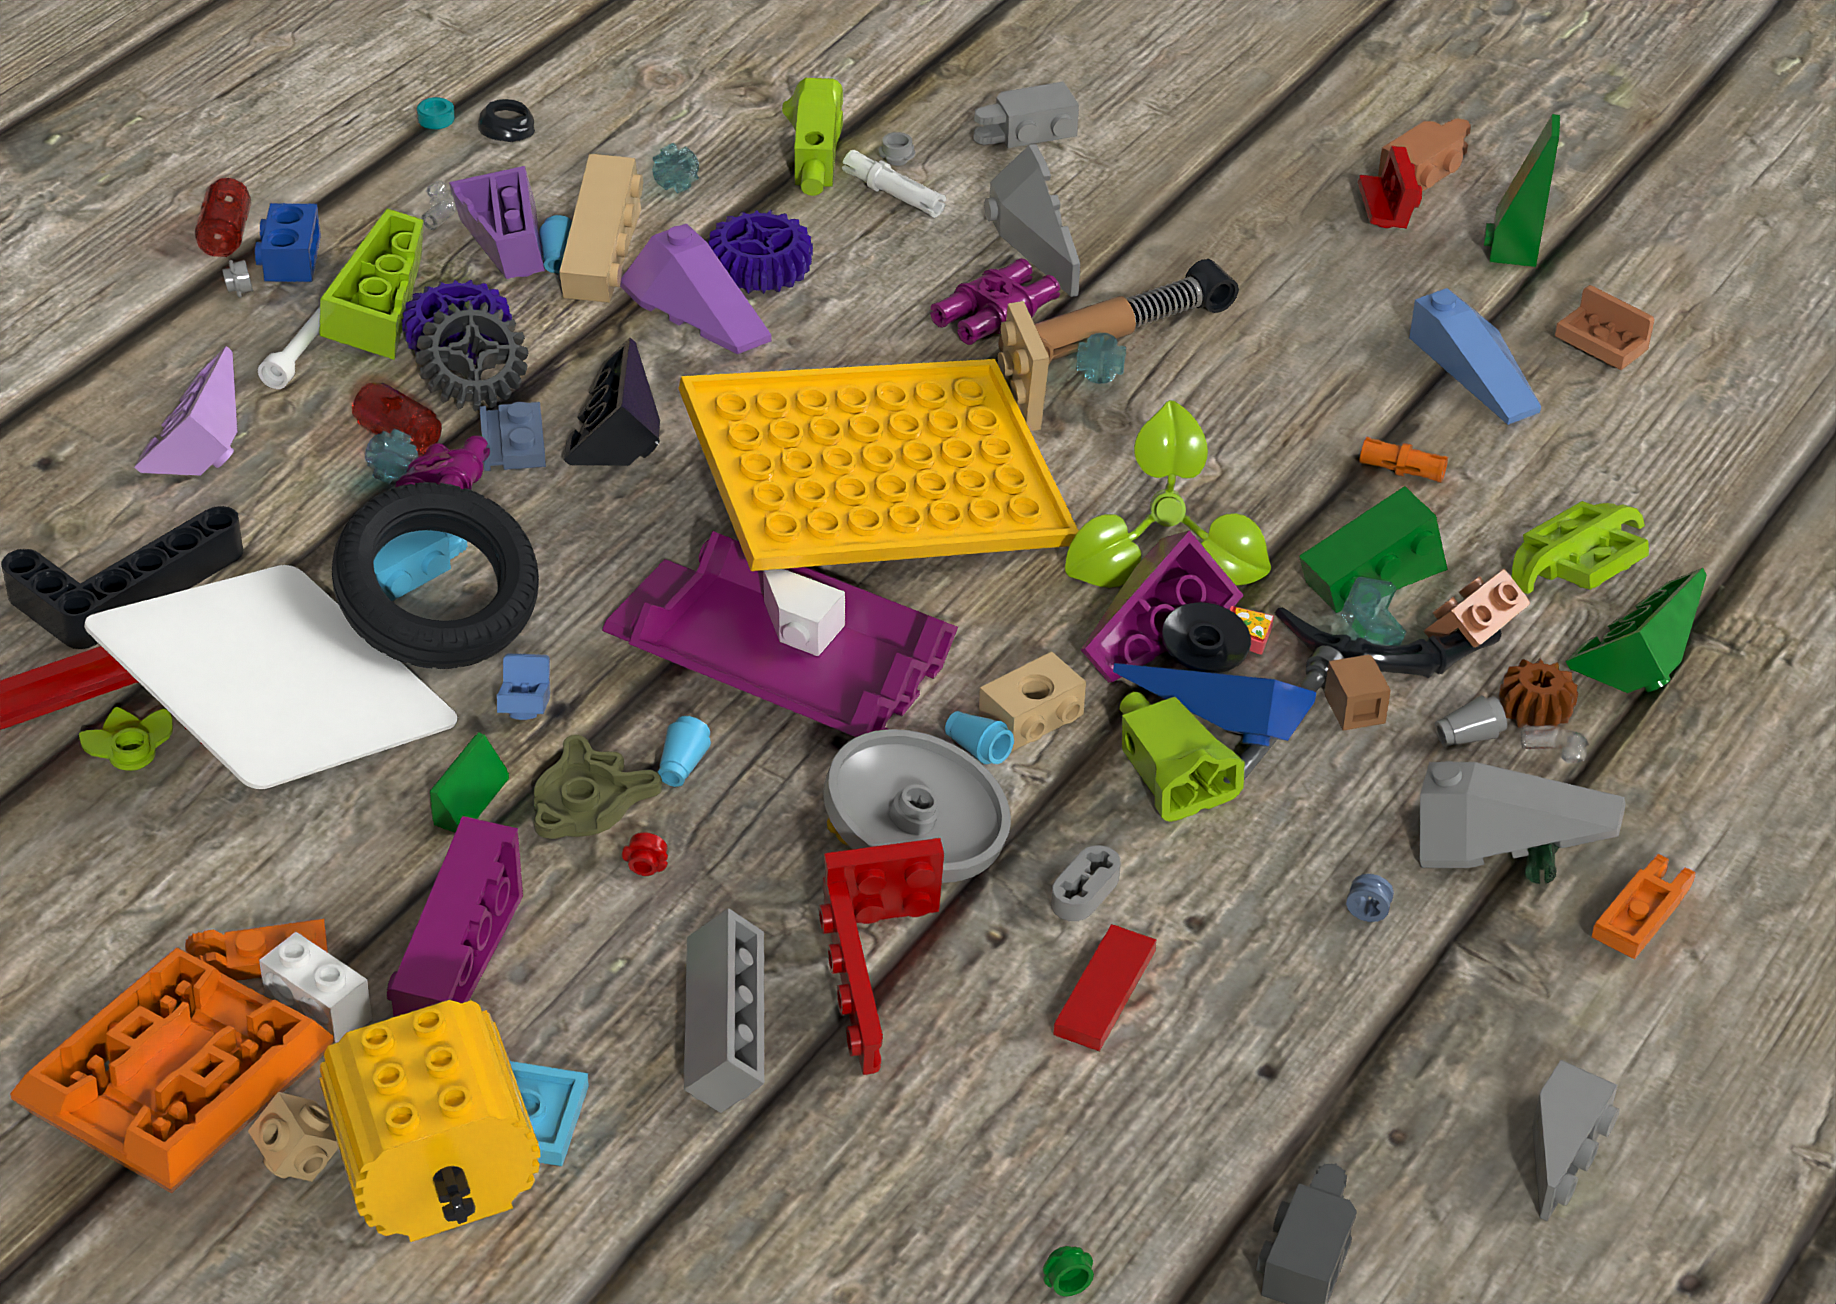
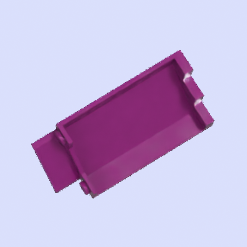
(722, 629)

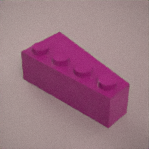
(461, 919)

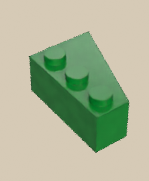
(1387, 543)

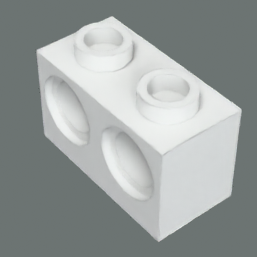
(316, 985)

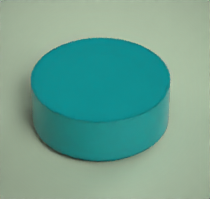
(435, 113)

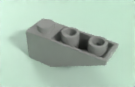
(1566, 1124)

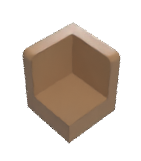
(1357, 692)

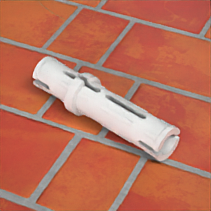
(881, 176)

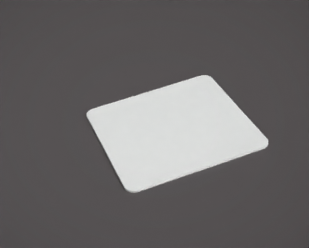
(270, 675)

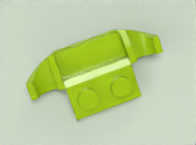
(1580, 546)

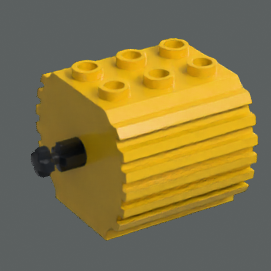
(429, 1120)

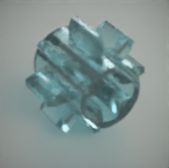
(675, 168)
(1101, 358)
(390, 455)

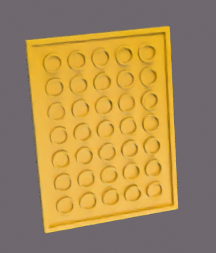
(875, 463)

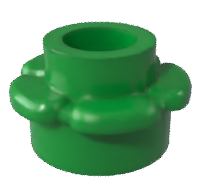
(1068, 1270)

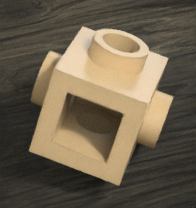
(294, 1137)

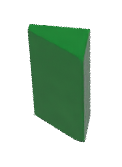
(468, 784)

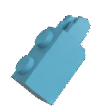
(414, 560)

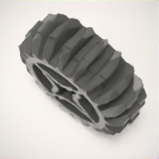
(439, 360)

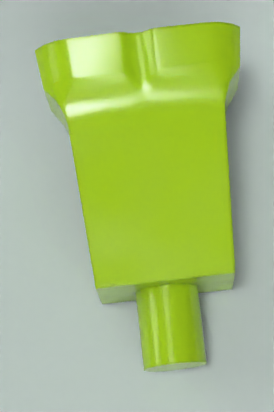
(818, 123)
(1178, 757)

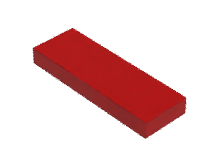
(1105, 987)

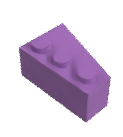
(502, 219)

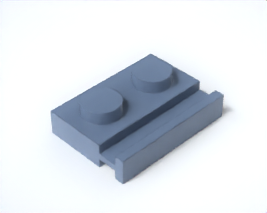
(513, 436)

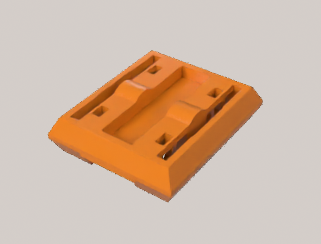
(175, 1076)

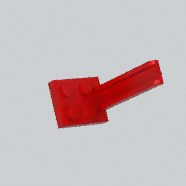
(60, 685)
(863, 889)

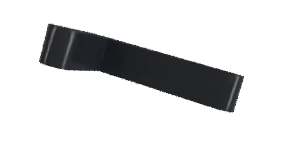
(155, 570)

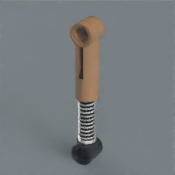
(1202, 287)

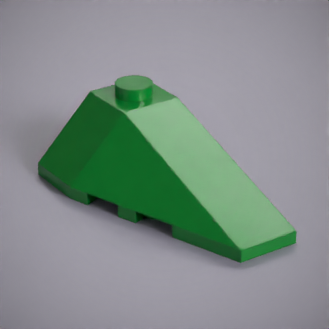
(1646, 642)

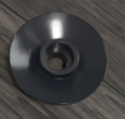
(1206, 637)

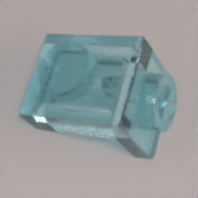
(1369, 614)

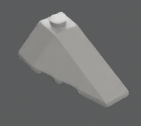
(1491, 811)

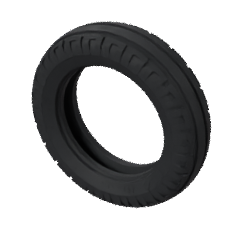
(415, 638)

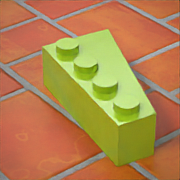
(372, 289)

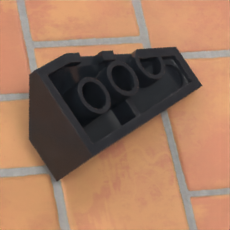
(619, 417)

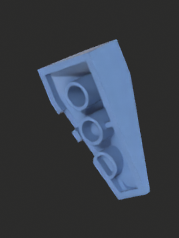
(1472, 354)

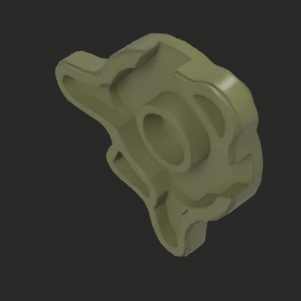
(588, 791)

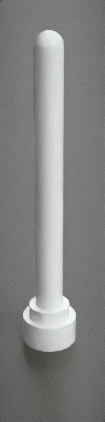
(279, 367)

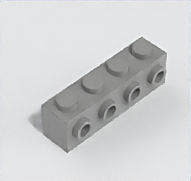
(724, 1011)

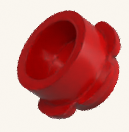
(646, 854)

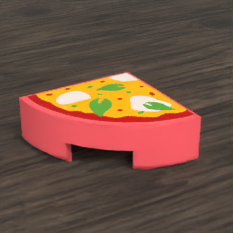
(1258, 625)

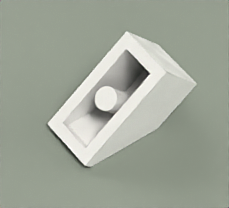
(803, 610)

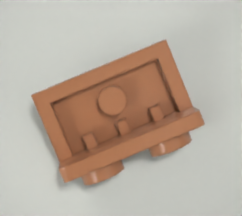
(1607, 328)
(1483, 609)

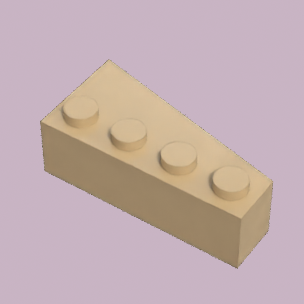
(601, 228)

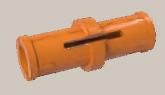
(1403, 459)

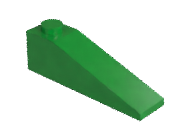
(1522, 210)

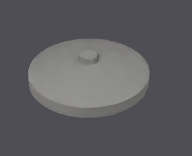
(917, 788)

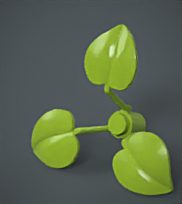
(1171, 447)

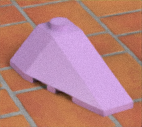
(199, 427)

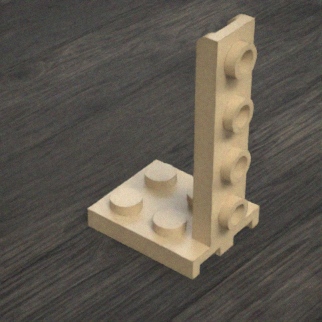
(1024, 363)

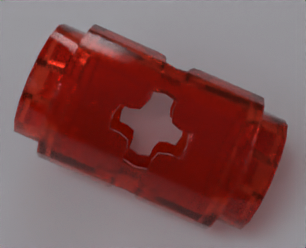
(223, 217)
(385, 408)

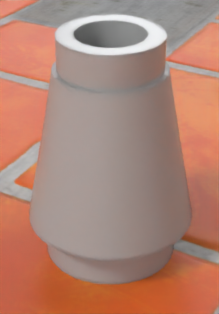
(1473, 722)

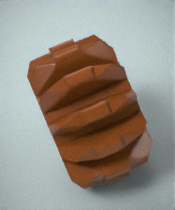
(1538, 694)

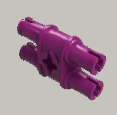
(989, 297)
(447, 466)

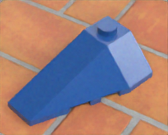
(1240, 704)

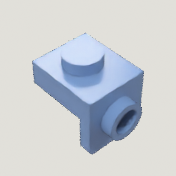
(524, 685)

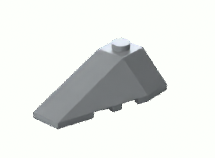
(1032, 219)

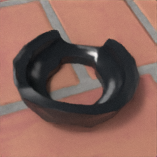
(506, 129)

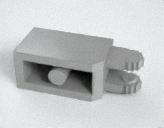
(1028, 116)

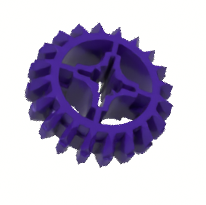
(762, 250)
(426, 304)

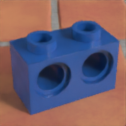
(289, 242)

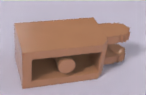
(1432, 149)

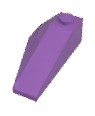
(690, 284)

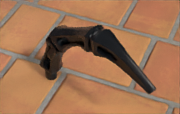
(1415, 658)

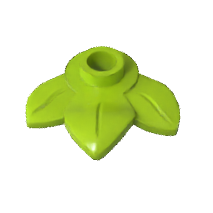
(128, 740)

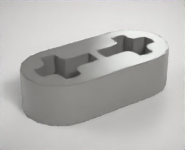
(1077, 878)

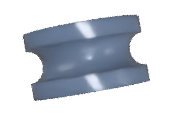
(1370, 909)

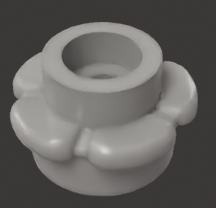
(897, 148)
(237, 278)

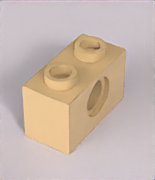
(1034, 698)

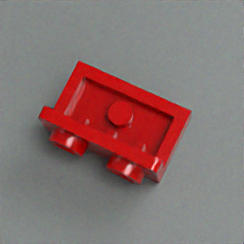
(1395, 194)

